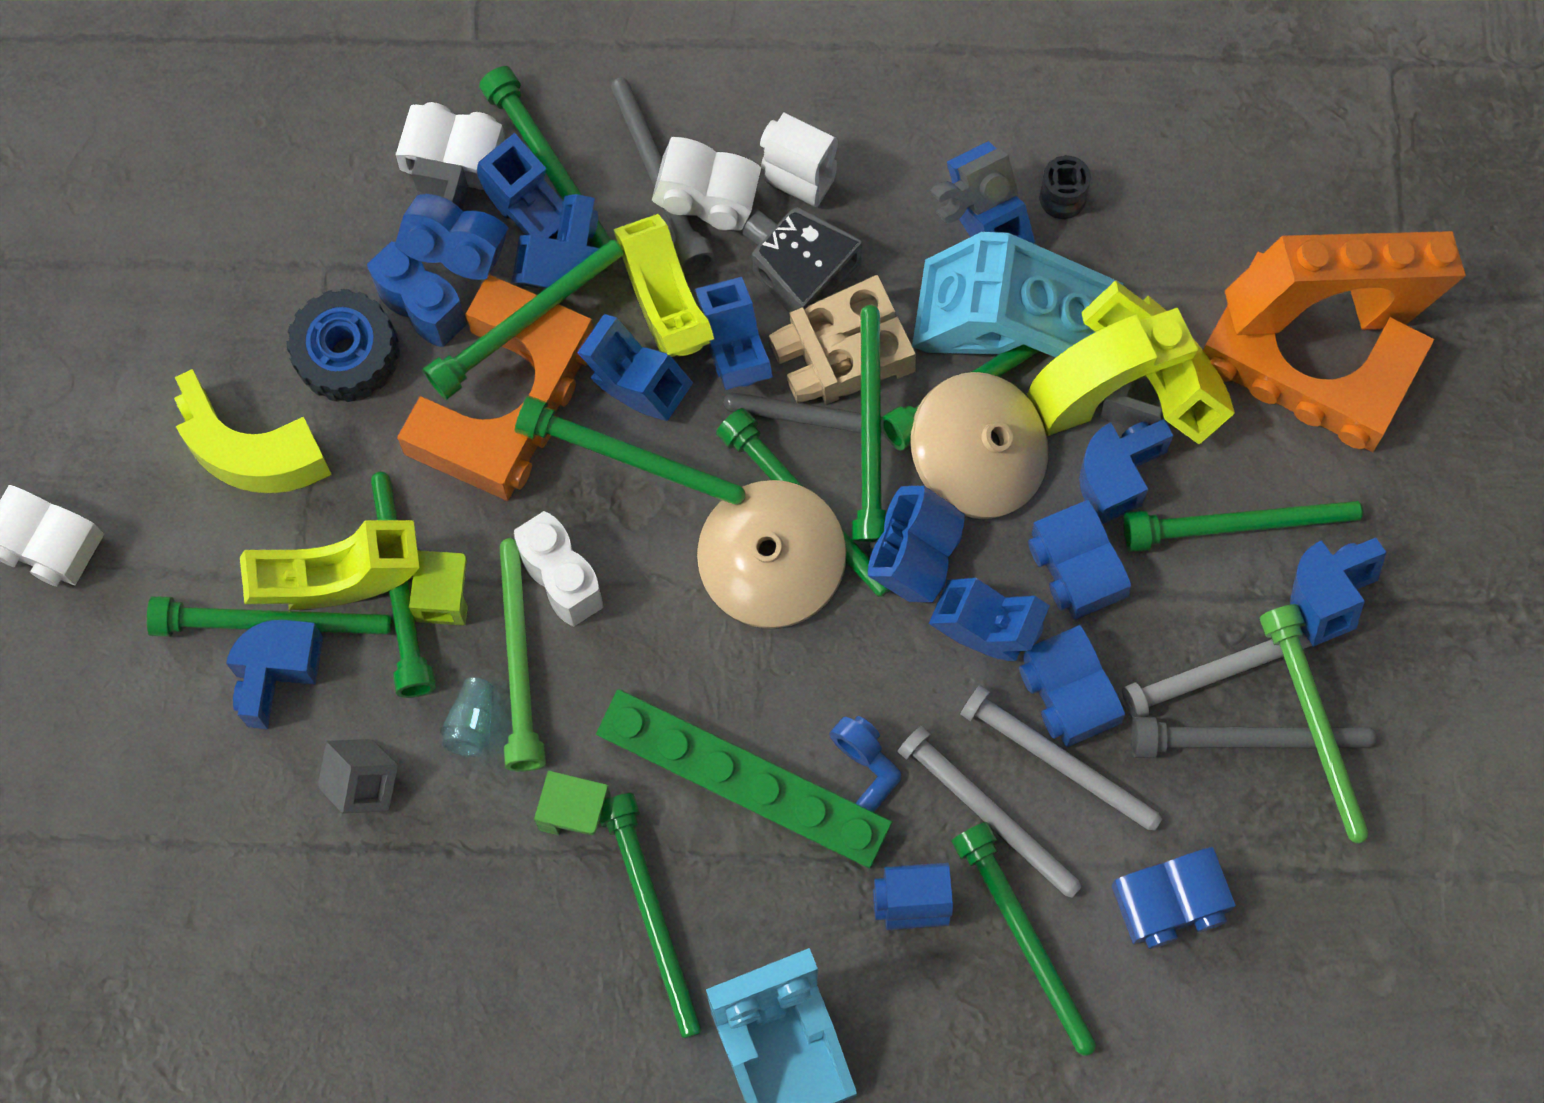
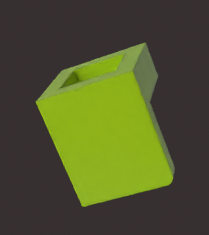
(439, 589)

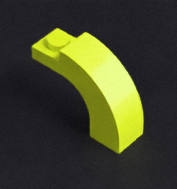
(662, 288)
(1105, 361)
(1189, 392)
(252, 462)
(355, 569)

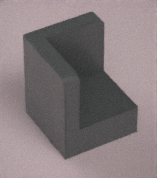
(440, 179)
(1133, 404)
(357, 776)

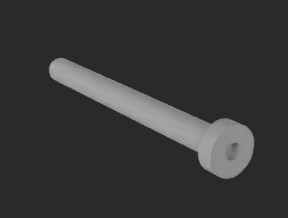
(1140, 699)
(980, 706)
(988, 811)

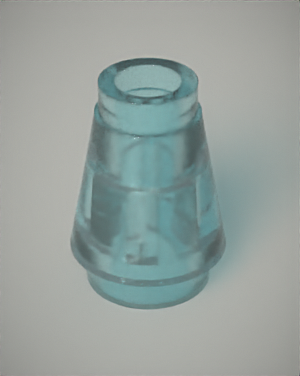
(469, 719)

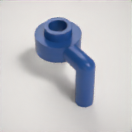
(859, 742)

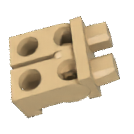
(831, 343)

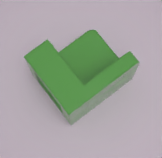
(570, 804)

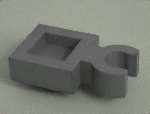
(982, 186)

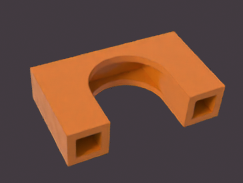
(1384, 271)
(1350, 406)
(489, 450)

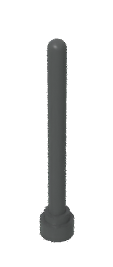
(691, 249)
(795, 412)
(1154, 737)

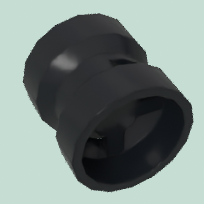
(1065, 198)

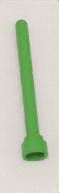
(1285, 629)
(523, 749)

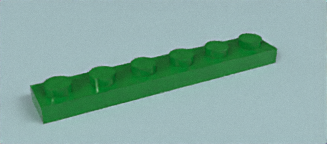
(744, 778)

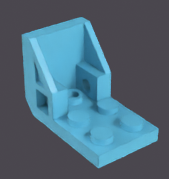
(1002, 295)
(781, 1034)

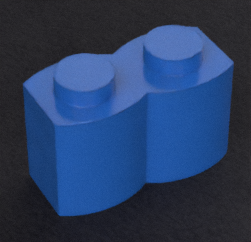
(461, 240)
(418, 295)
(916, 544)
(1079, 559)
(1072, 687)
(914, 896)
(1174, 897)

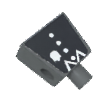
(801, 257)

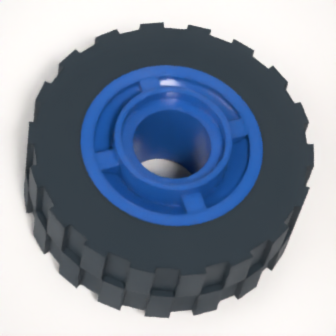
(336, 318)

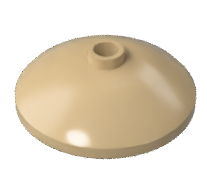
(956, 448)
(792, 580)

